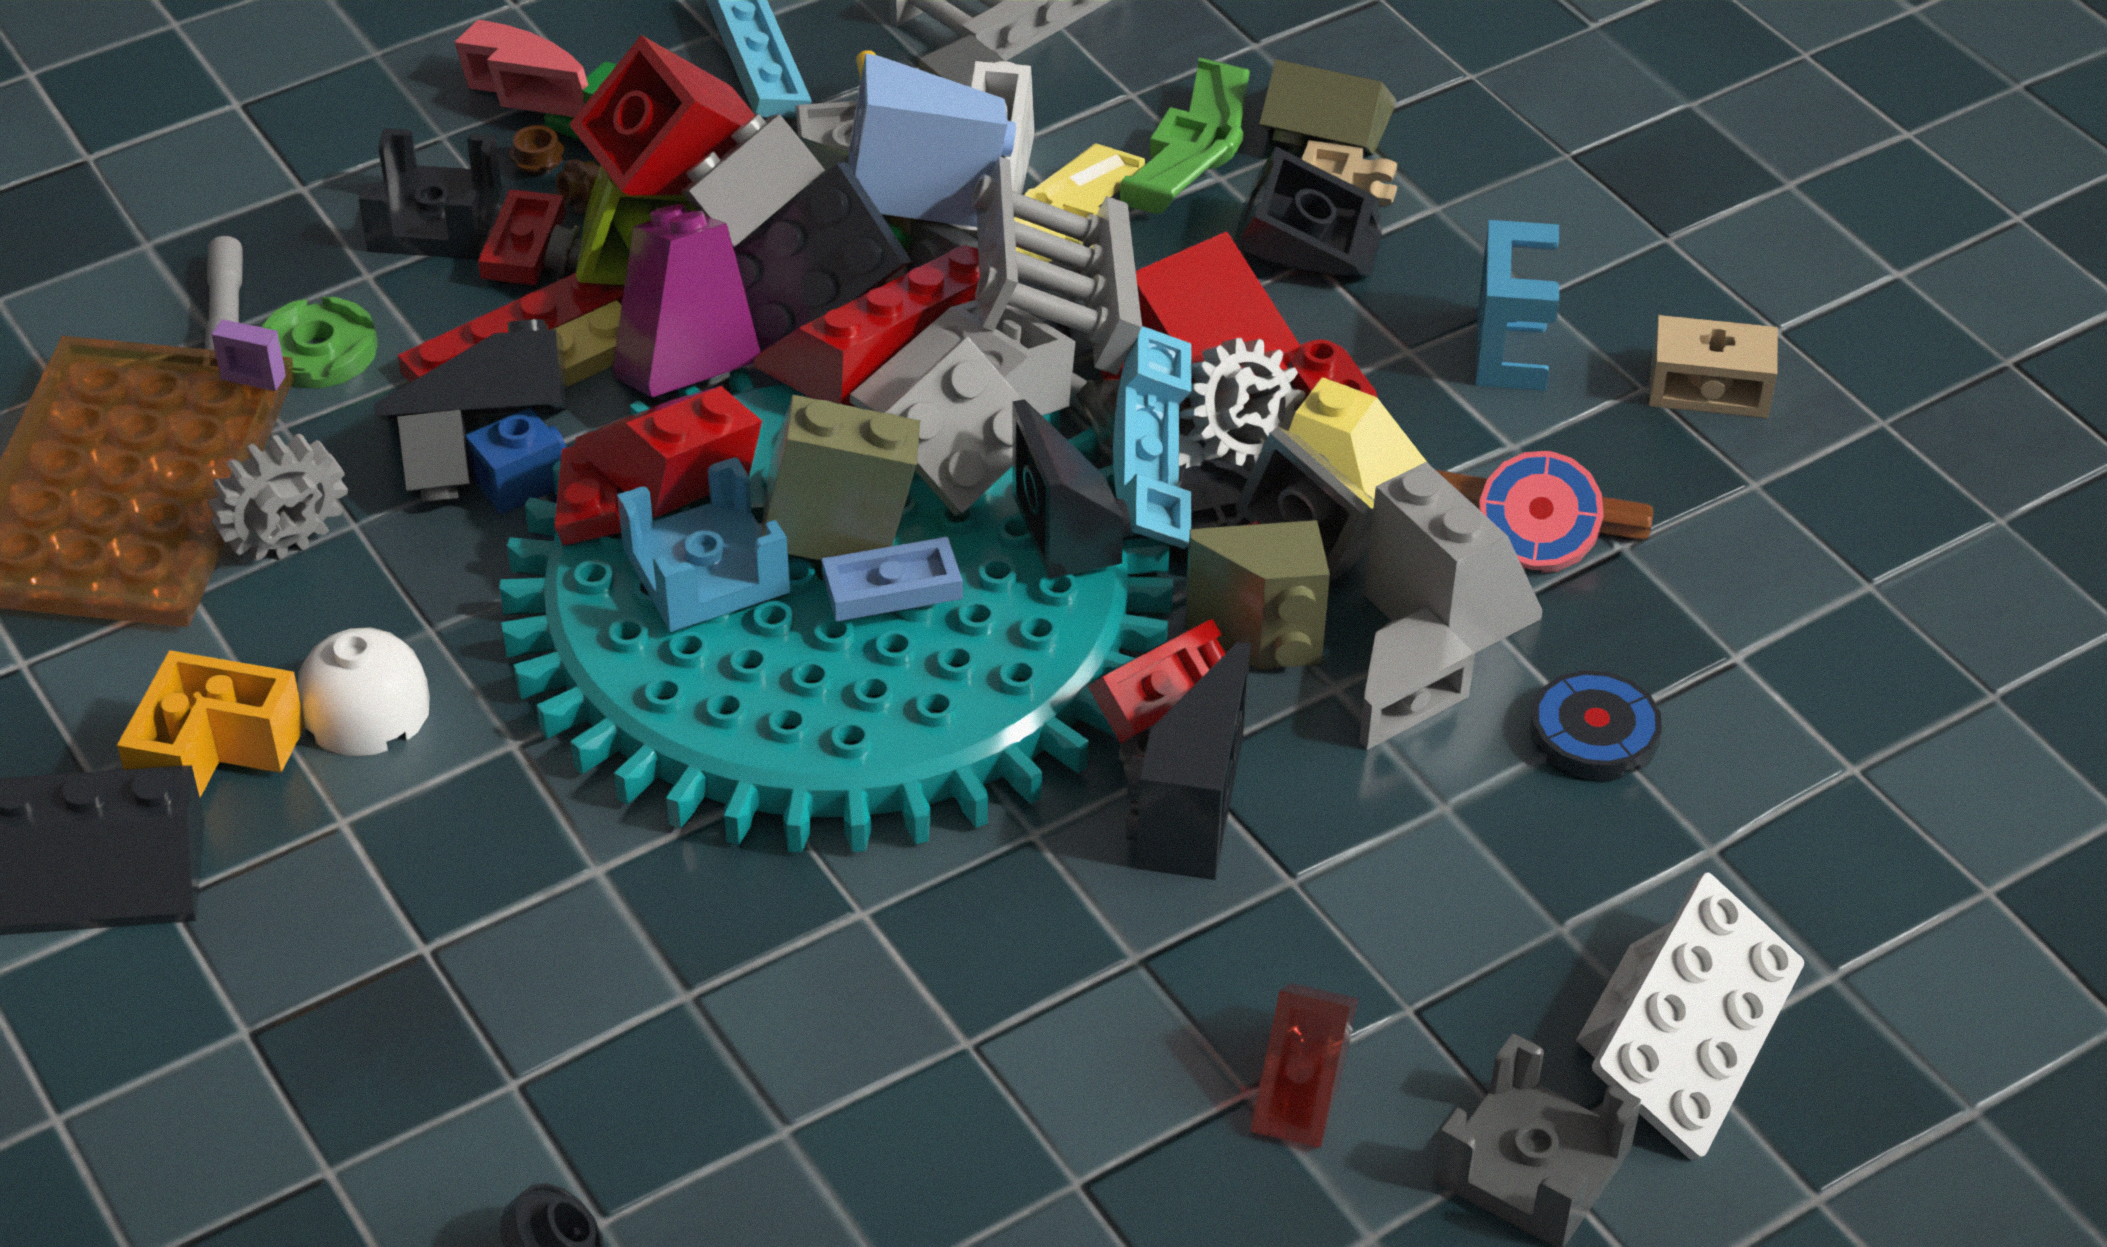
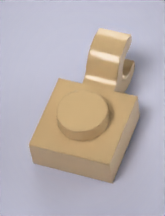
(1349, 165)

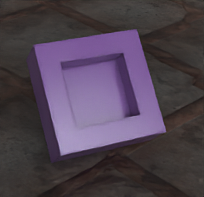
(248, 355)

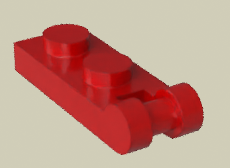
(1153, 683)

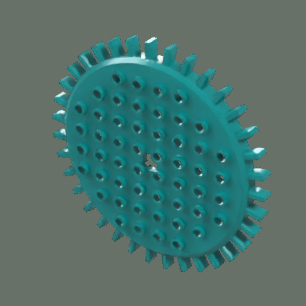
(904, 750)

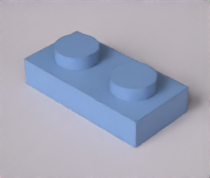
(892, 578)

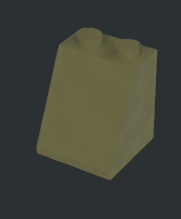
(839, 477)

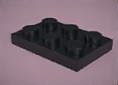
(816, 255)

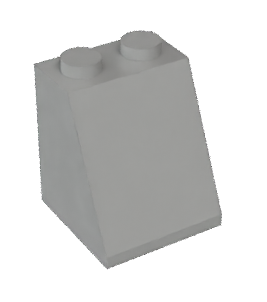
(1445, 556)

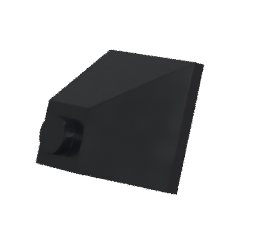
(1063, 499)

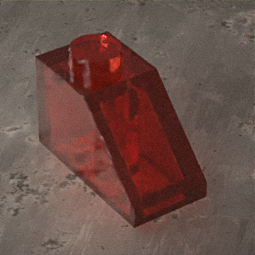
(1304, 1063)

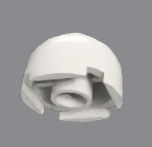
(362, 691)

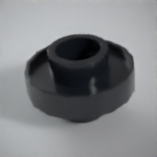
(548, 1218)

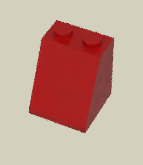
(658, 120)
(1211, 298)

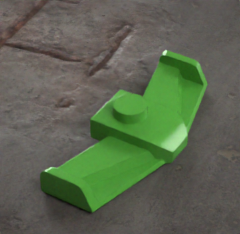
(1191, 140)

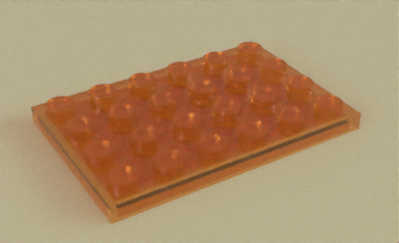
(118, 476)

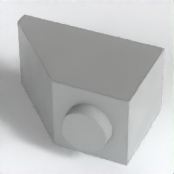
(1413, 675)

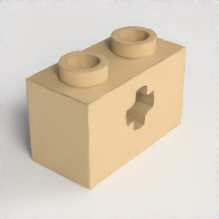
(1713, 366)

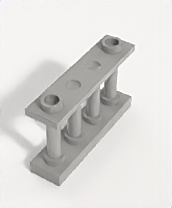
(1008, 24)
(1102, 254)

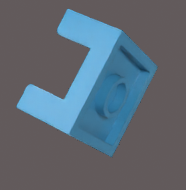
(1512, 304)
(706, 556)

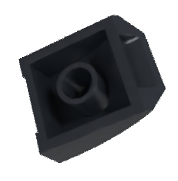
(1309, 220)

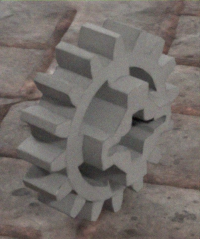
(1223, 392)
(277, 497)

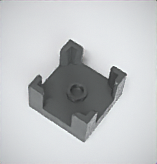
(1534, 1151)

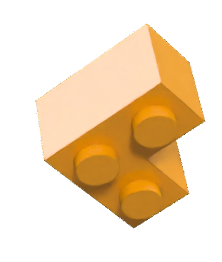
(211, 714)

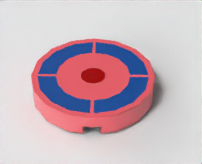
(1545, 509)

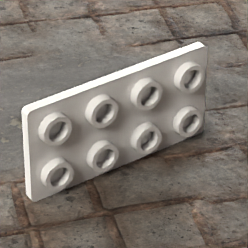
(1691, 1013)

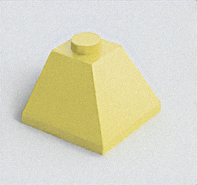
(1354, 434)

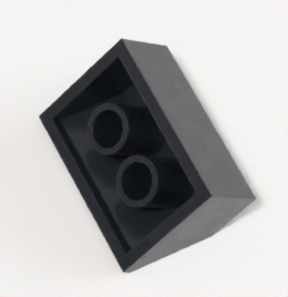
(99, 849)

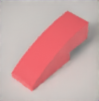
(521, 69)

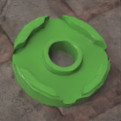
(340, 358)

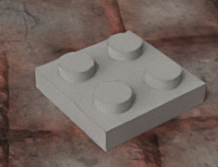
(962, 424)

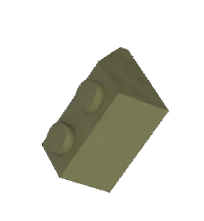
(1325, 107)
(1261, 589)

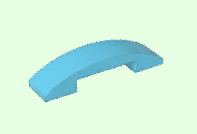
(1147, 437)

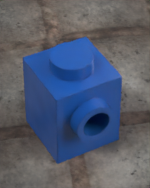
(514, 459)

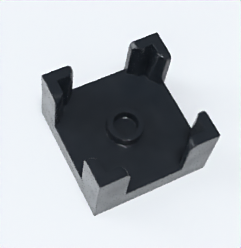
(431, 206)

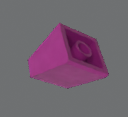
(682, 304)

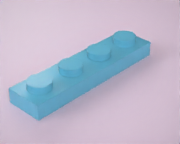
(760, 56)

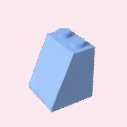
(924, 141)

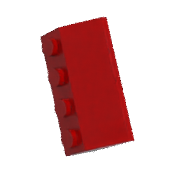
(854, 341)

